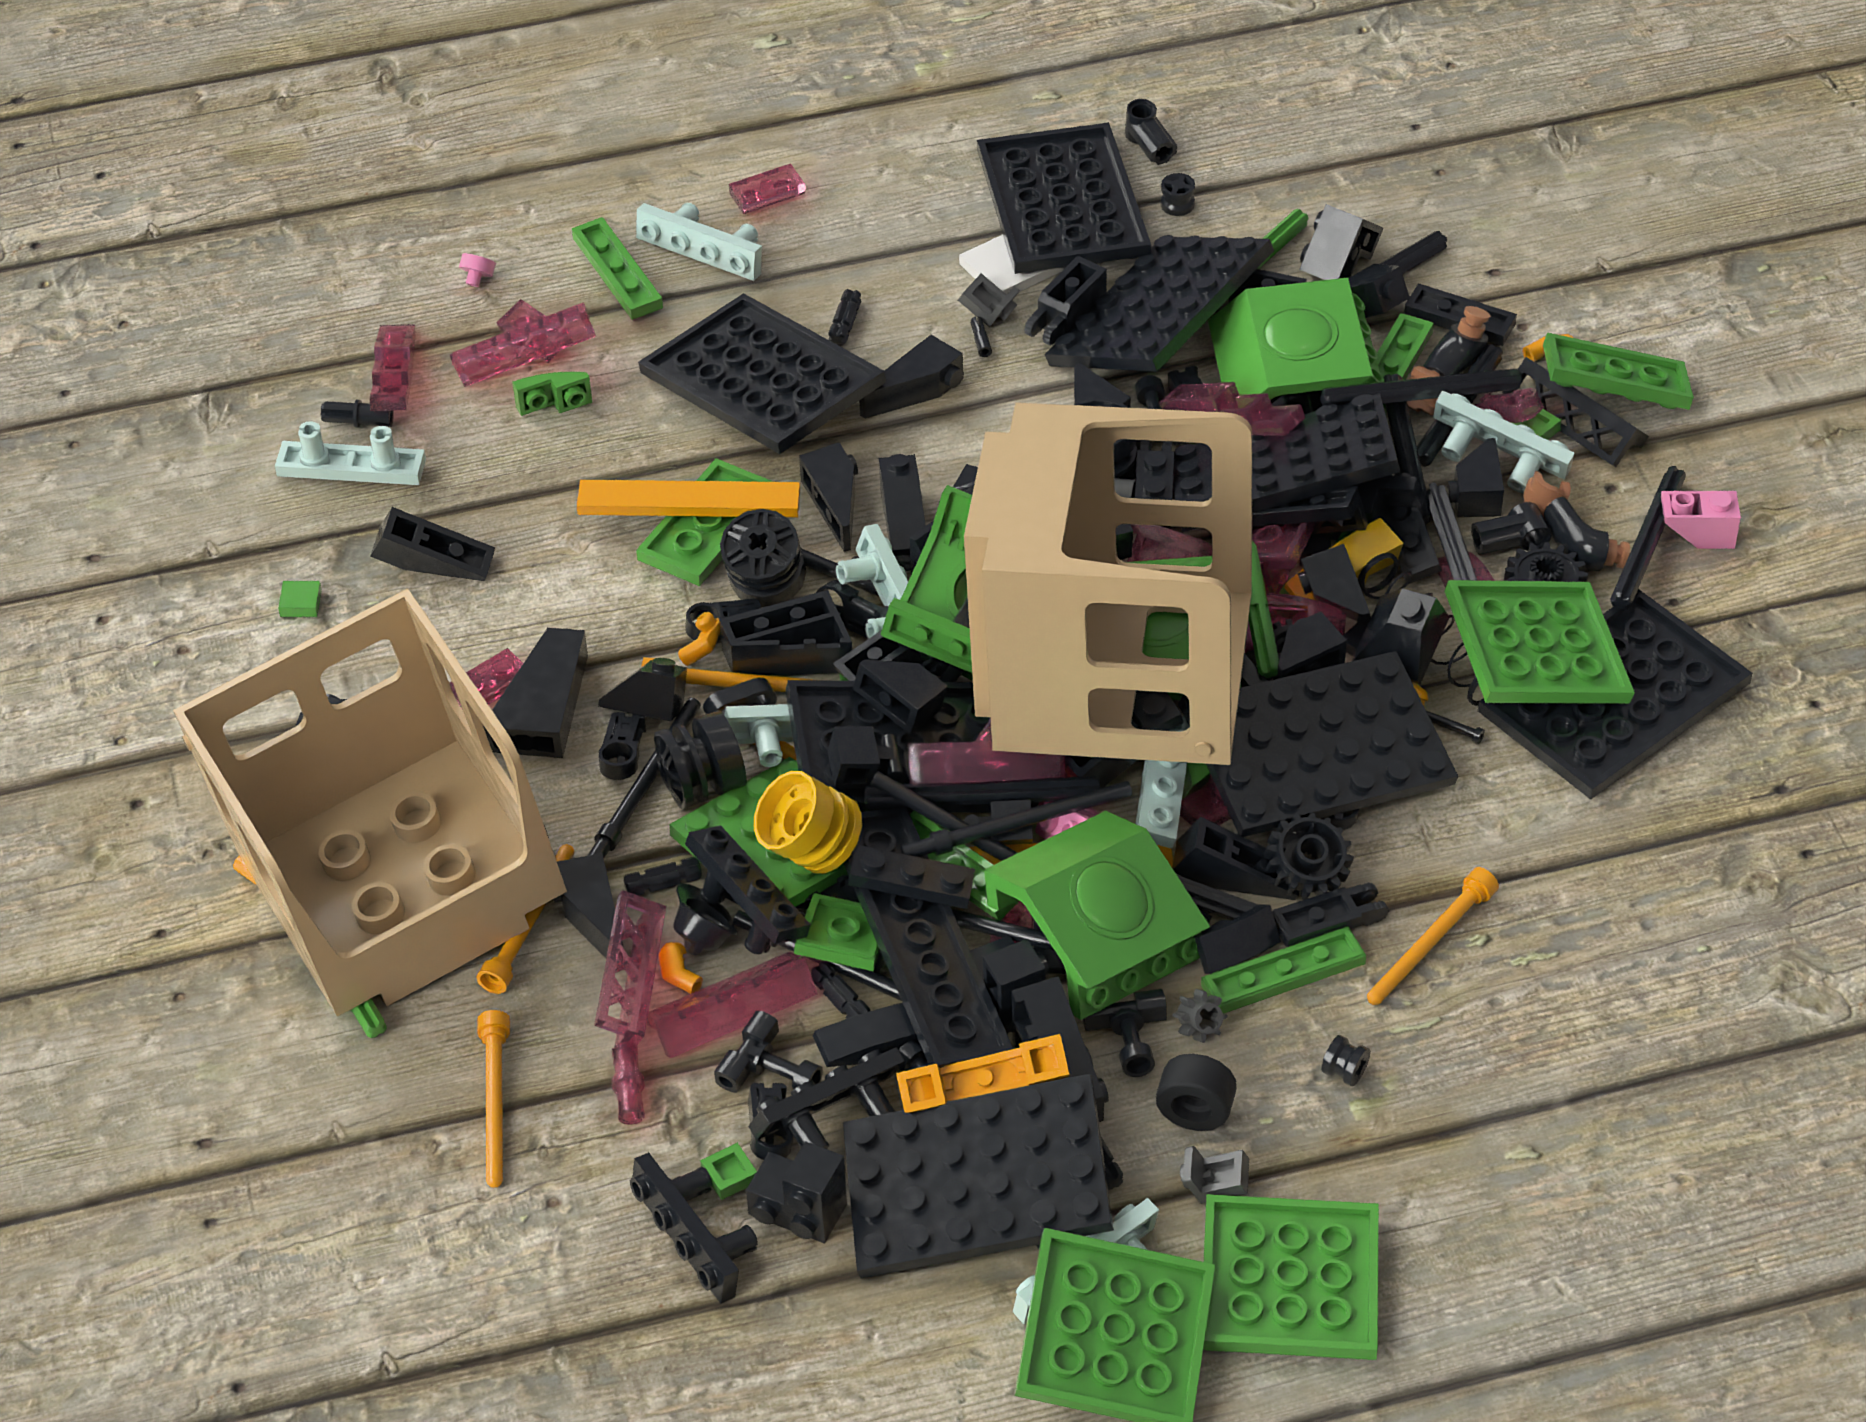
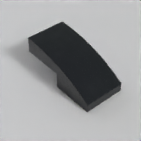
(1237, 939)

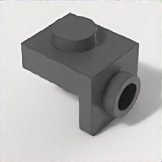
(988, 300)
(1215, 1174)

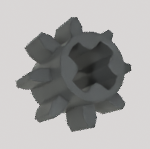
(1200, 1015)

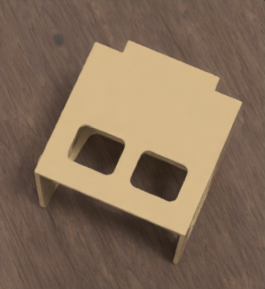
(1066, 619)
(378, 816)

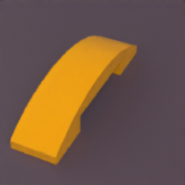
(1030, 1064)

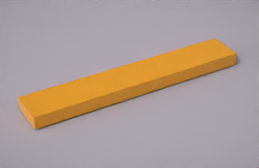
(686, 498)

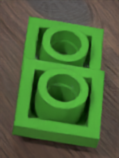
(560, 389)

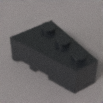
(786, 638)
(1044, 1011)

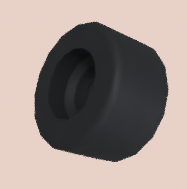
(1196, 1092)

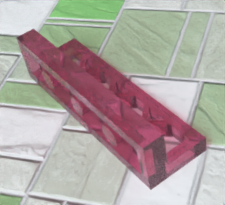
(523, 344)
(639, 968)
(732, 1003)

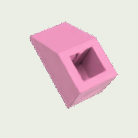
(1703, 517)

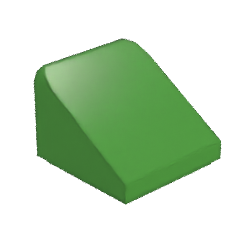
(1195, 777)

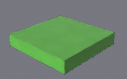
(838, 933)

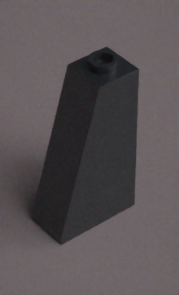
(544, 695)

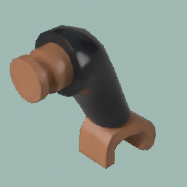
(1453, 352)
(1570, 530)

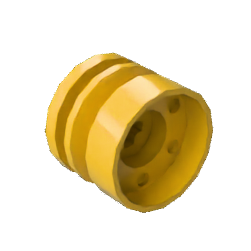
(807, 822)

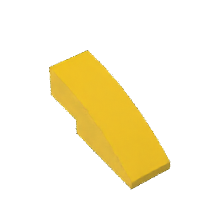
(1361, 548)

